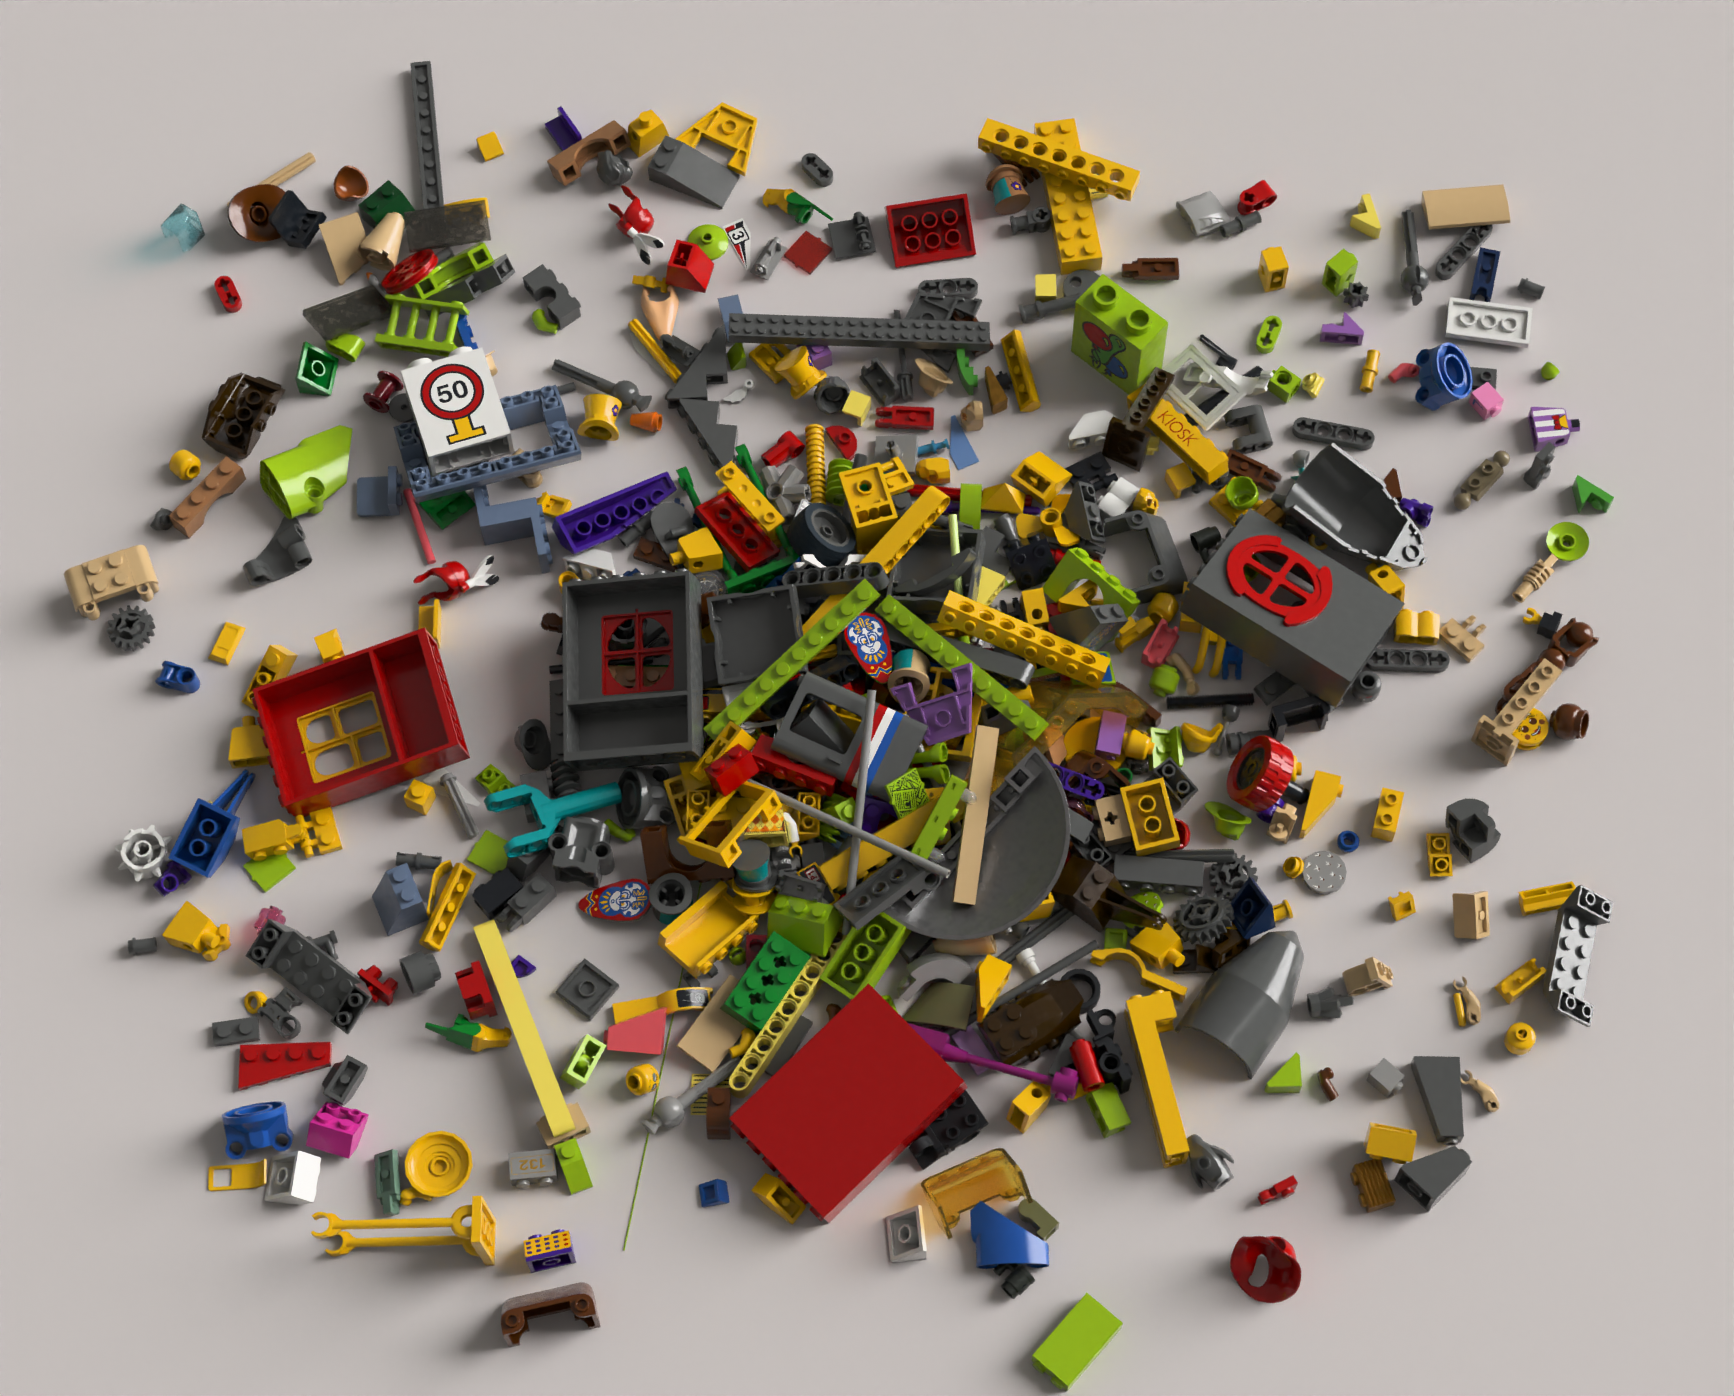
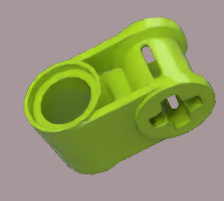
(346, 346)

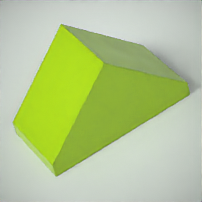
(1287, 1078)

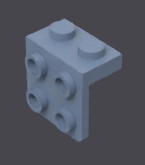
(380, 494)

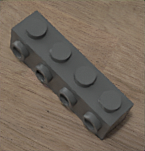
(1159, 874)

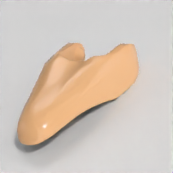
(660, 314)

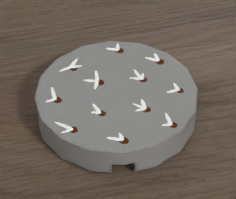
(1324, 872)

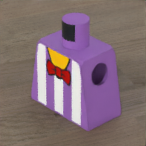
(1550, 426)

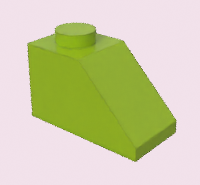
(573, 1166)

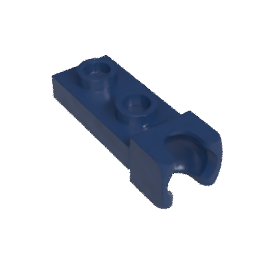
(1485, 274)

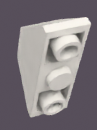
(1090, 430)
(590, 564)

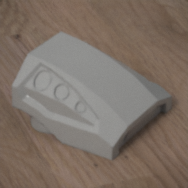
(1203, 213)

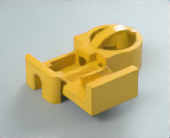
(1133, 632)

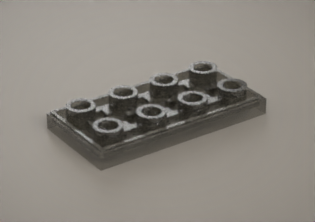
(447, 226)
(348, 312)

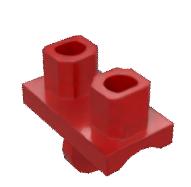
(377, 989)

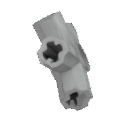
(788, 487)

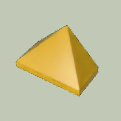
(1003, 499)

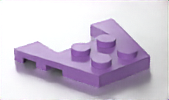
(946, 715)

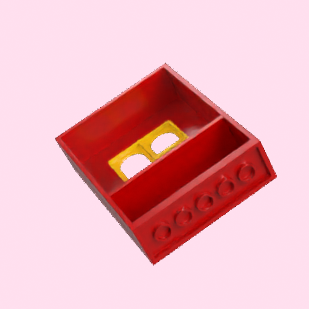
(412, 712)

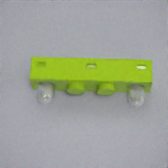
(941, 813)

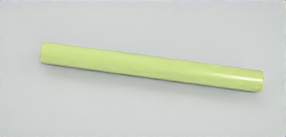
(954, 542)

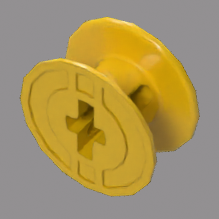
(751, 902)

